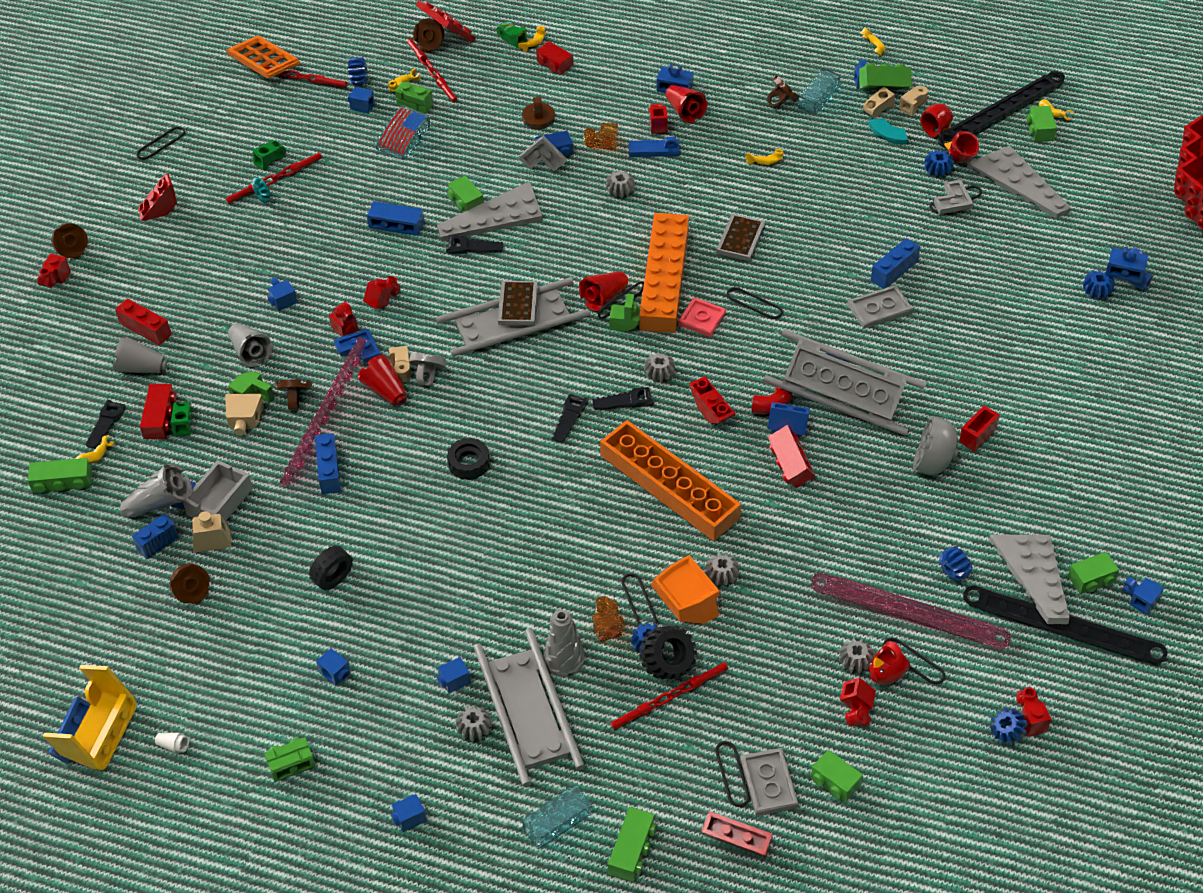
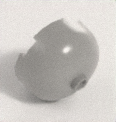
(936, 447)

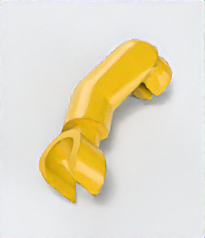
(538, 38)
(874, 40)
(393, 84)
(1058, 113)
(768, 160)
(96, 455)

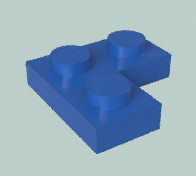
(346, 343)

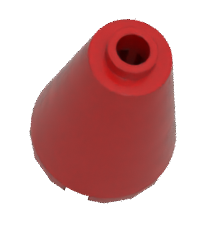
(687, 102)
(602, 288)
(383, 380)

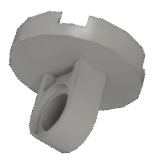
(426, 365)

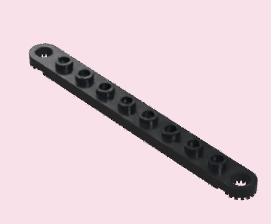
(1005, 106)
(1076, 628)

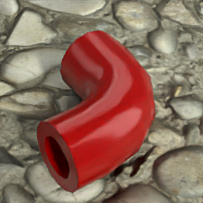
(762, 404)

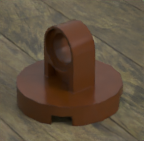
(428, 34)
(781, 90)
(538, 114)
(69, 240)
(293, 387)
(189, 583)

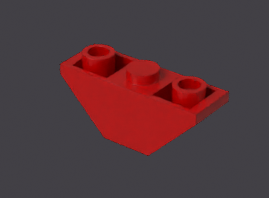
(159, 200)
(710, 402)

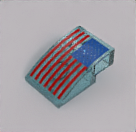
(403, 132)

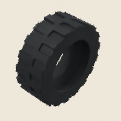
(470, 471)
(330, 567)

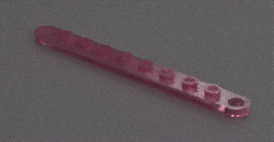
(321, 417)
(911, 610)

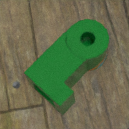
(511, 33)
(267, 154)
(181, 418)

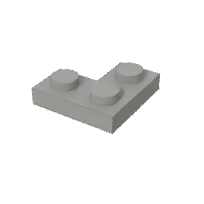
(545, 151)
(955, 200)

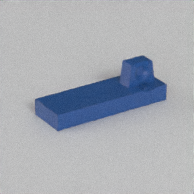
(654, 148)
(71, 723)

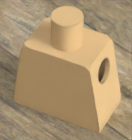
(243, 411)
(210, 532)

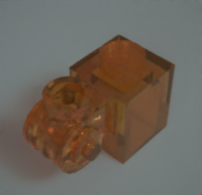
(605, 138)
(607, 622)

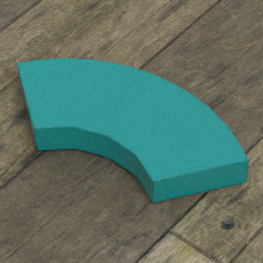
(882, 128)

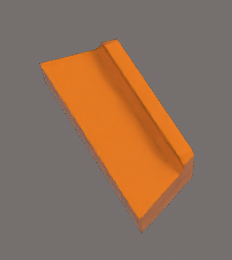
(687, 591)

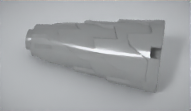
(161, 490)
(563, 646)

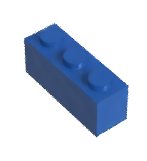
(395, 218)
(895, 263)
(327, 463)

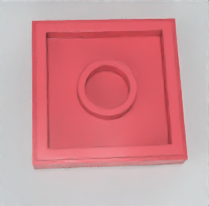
(702, 317)

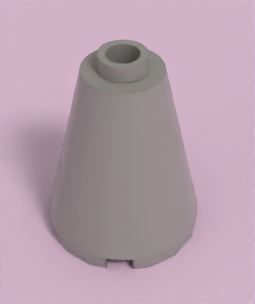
(250, 344)
(137, 358)

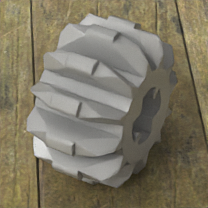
(620, 184)
(659, 367)
(722, 569)
(856, 655)
(473, 723)

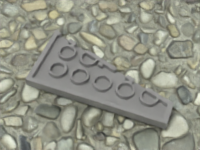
(1018, 177)
(502, 212)
(1035, 568)

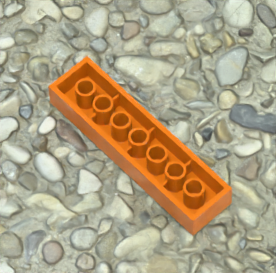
(664, 273)
(670, 480)

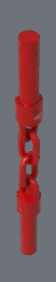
(319, 79)
(440, 82)
(295, 167)
(645, 709)

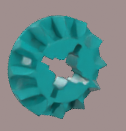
(261, 190)

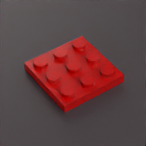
(446, 20)

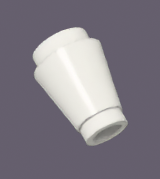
(172, 741)

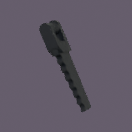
(472, 245)
(625, 399)
(569, 416)
(105, 422)

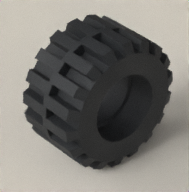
(683, 652)

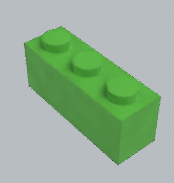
(885, 76)
(59, 475)
(632, 844)

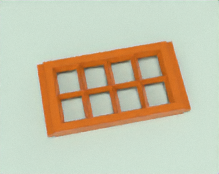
(235, 51)

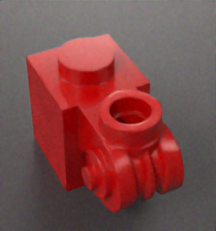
(658, 118)
(54, 271)
(379, 291)
(343, 320)
(860, 698)
(1034, 711)

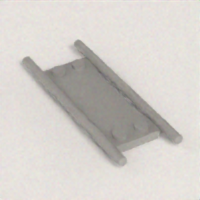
(483, 328)
(844, 382)
(528, 709)

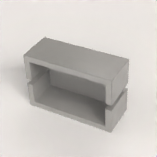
(218, 491)

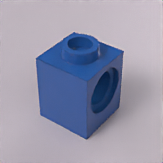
(333, 667)

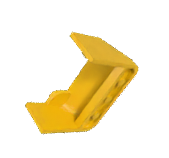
(103, 723)

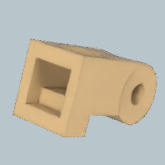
(912, 99)
(878, 102)
(400, 357)

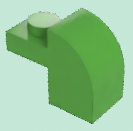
(624, 317)
(251, 384)

